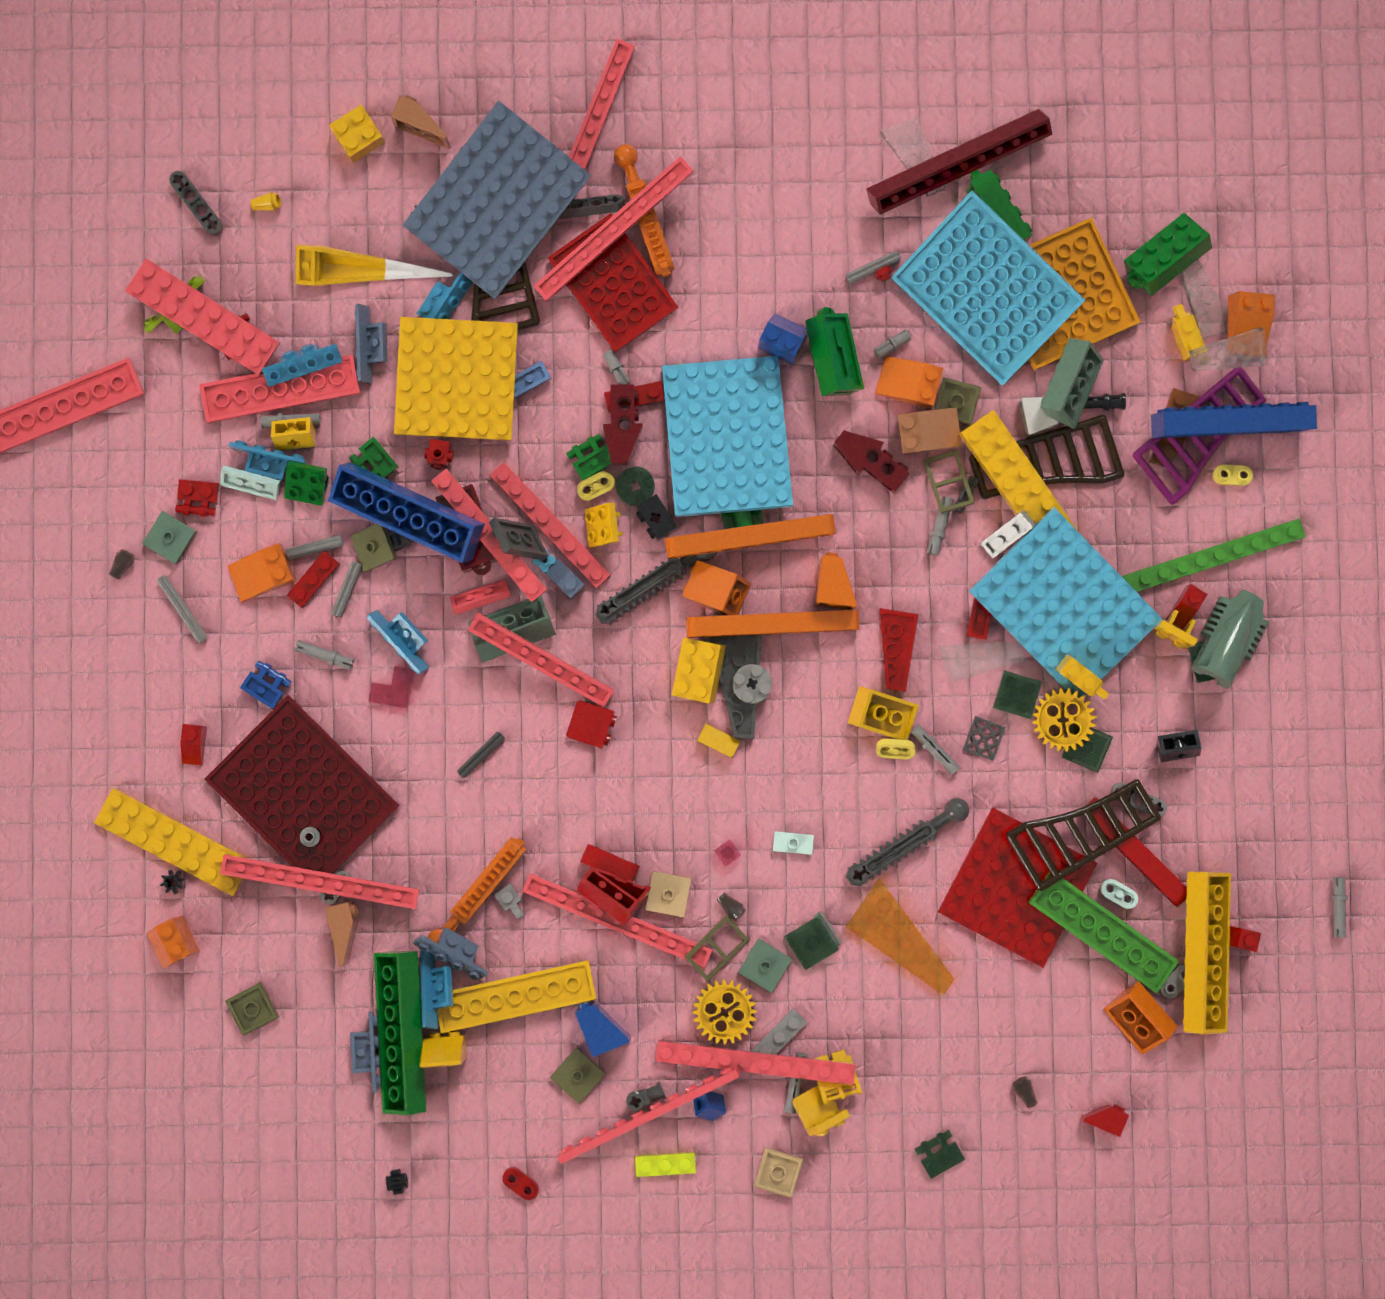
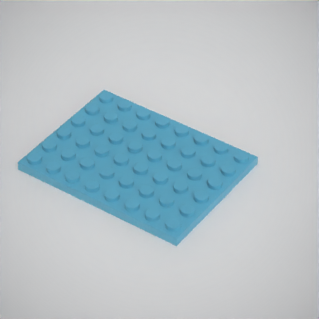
(988, 288)
(727, 436)
(1065, 600)

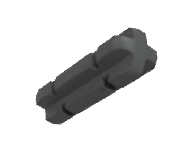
(973, 482)

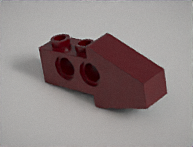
(620, 441)
(854, 451)

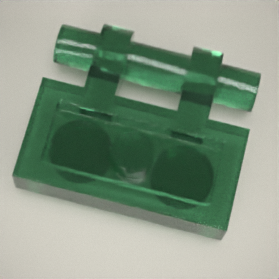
(944, 1158)

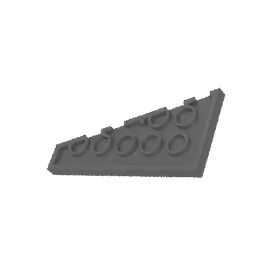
(738, 653)

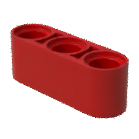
(609, 862)

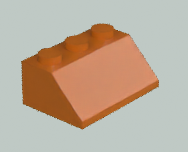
(1140, 1018)

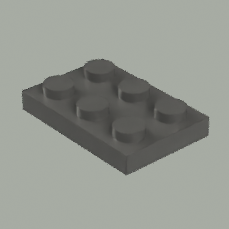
(518, 539)

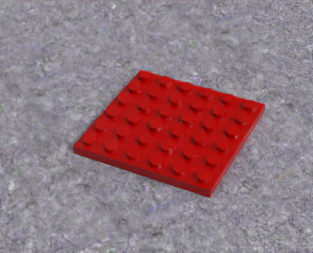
(995, 889)

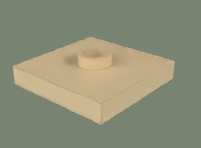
(668, 894)
(778, 1172)

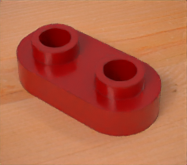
(521, 1182)

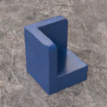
(710, 1106)

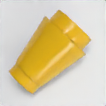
(266, 202)

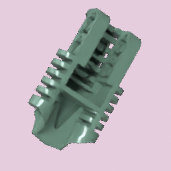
(1230, 637)

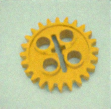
(1082, 718)
(734, 1027)

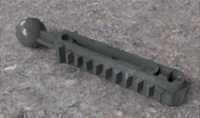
(646, 587)
(955, 811)

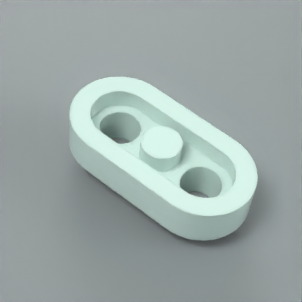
(1118, 893)

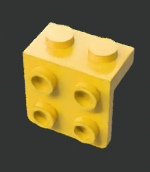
(815, 1115)

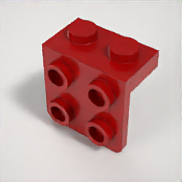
(591, 724)

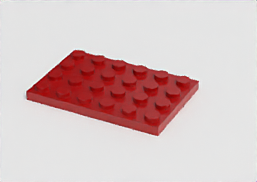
(618, 290)

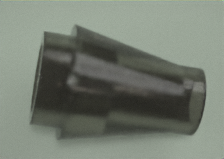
(121, 563)
(731, 907)
(1025, 1091)

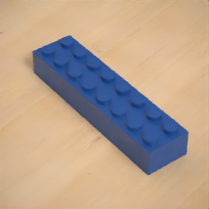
(1233, 420)
(406, 512)

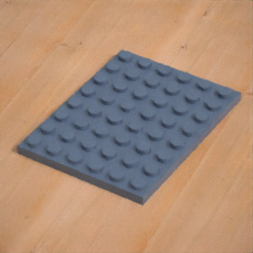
(496, 200)

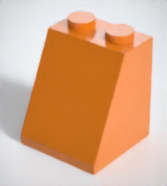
(833, 584)
(716, 589)
(172, 941)

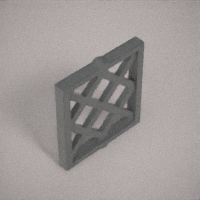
(979, 752)

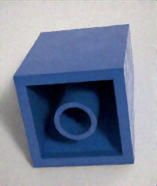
(782, 338)
(600, 1029)

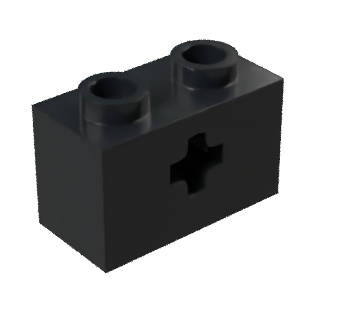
(655, 507)
(1179, 745)

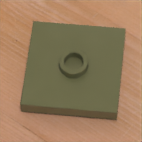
(958, 395)
(373, 547)
(252, 1008)
(577, 1075)

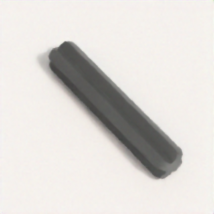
(481, 754)

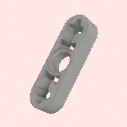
(1162, 805)

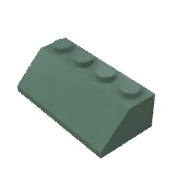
(1072, 382)
(523, 618)

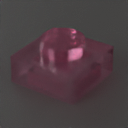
(727, 852)

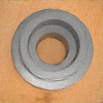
(316, 836)

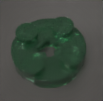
(630, 476)

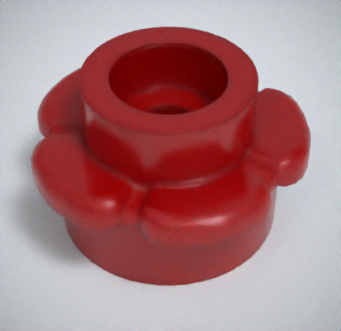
(884, 273)

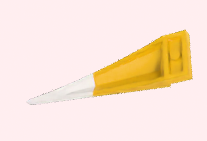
(329, 265)

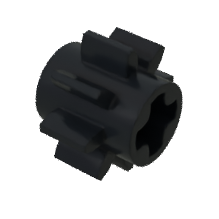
(167, 883)
(397, 1181)

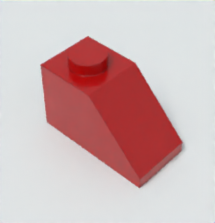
(1187, 605)
(193, 744)
(1244, 939)
(1107, 1118)

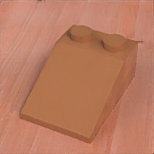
(413, 119)
(929, 430)
(343, 926)

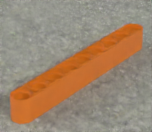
(750, 536)
(772, 623)

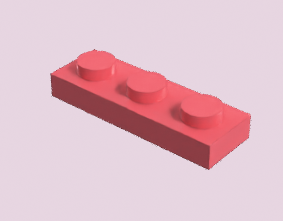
(480, 596)

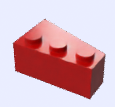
(613, 894)

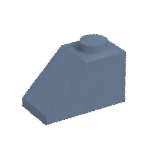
(565, 579)

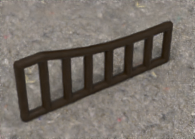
(529, 303)
(1060, 477)
(1068, 818)

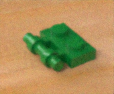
(377, 456)
(593, 462)

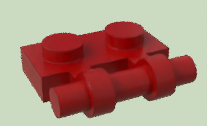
(197, 491)

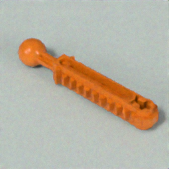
(626, 158)
(483, 886)

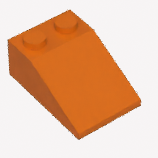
(1249, 312)
(909, 381)
(261, 572)

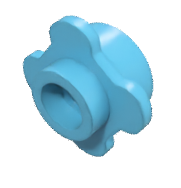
(545, 565)

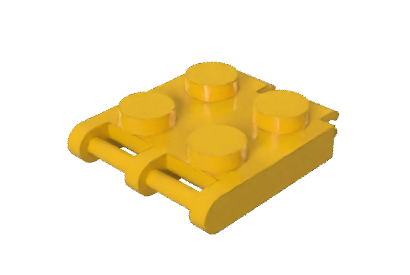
(830, 1088)

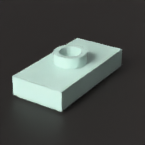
(793, 842)

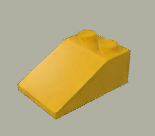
(883, 713)
(443, 1049)

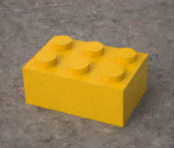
(698, 670)

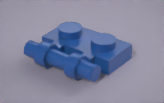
(263, 690)

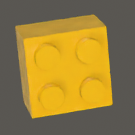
(357, 133)

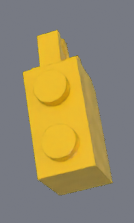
(1185, 332)
(1081, 677)

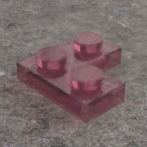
(397, 693)

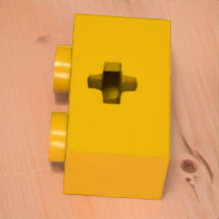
(293, 433)

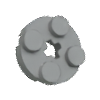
(762, 688)

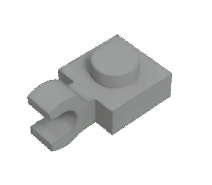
(509, 900)

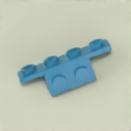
(443, 299)
(301, 362)
(266, 462)
(403, 637)
(435, 989)

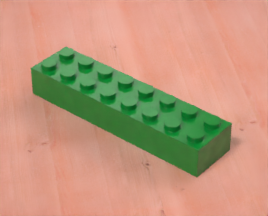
(399, 1032)

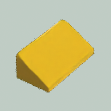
(718, 740)

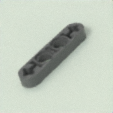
(194, 204)
(593, 206)

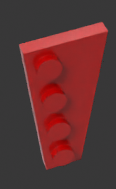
(898, 642)

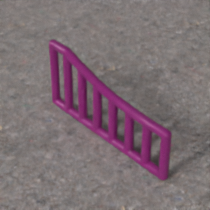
(1207, 452)

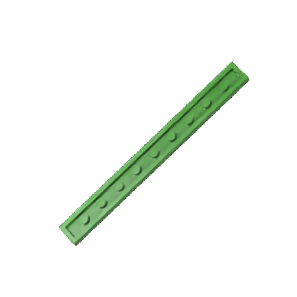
(1215, 555)

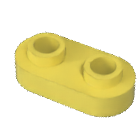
(1233, 475)
(596, 487)
(895, 749)

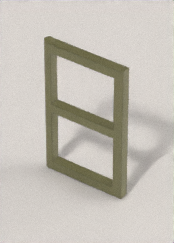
(949, 481)
(710, 941)

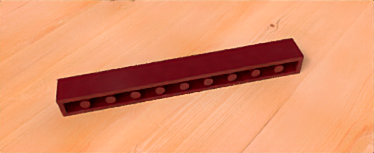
(959, 161)

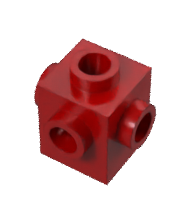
(435, 448)

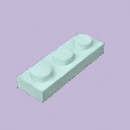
(249, 482)

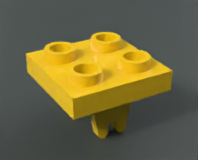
(602, 525)
(1180, 638)

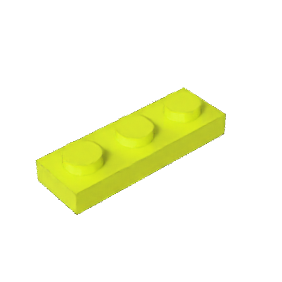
(665, 1164)

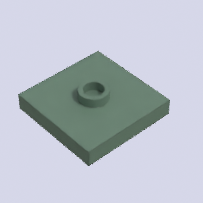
(169, 537)
(764, 965)

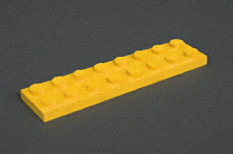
(167, 839)
(518, 996)

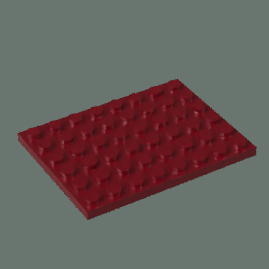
(296, 778)

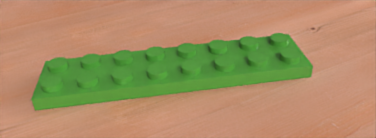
(1105, 933)

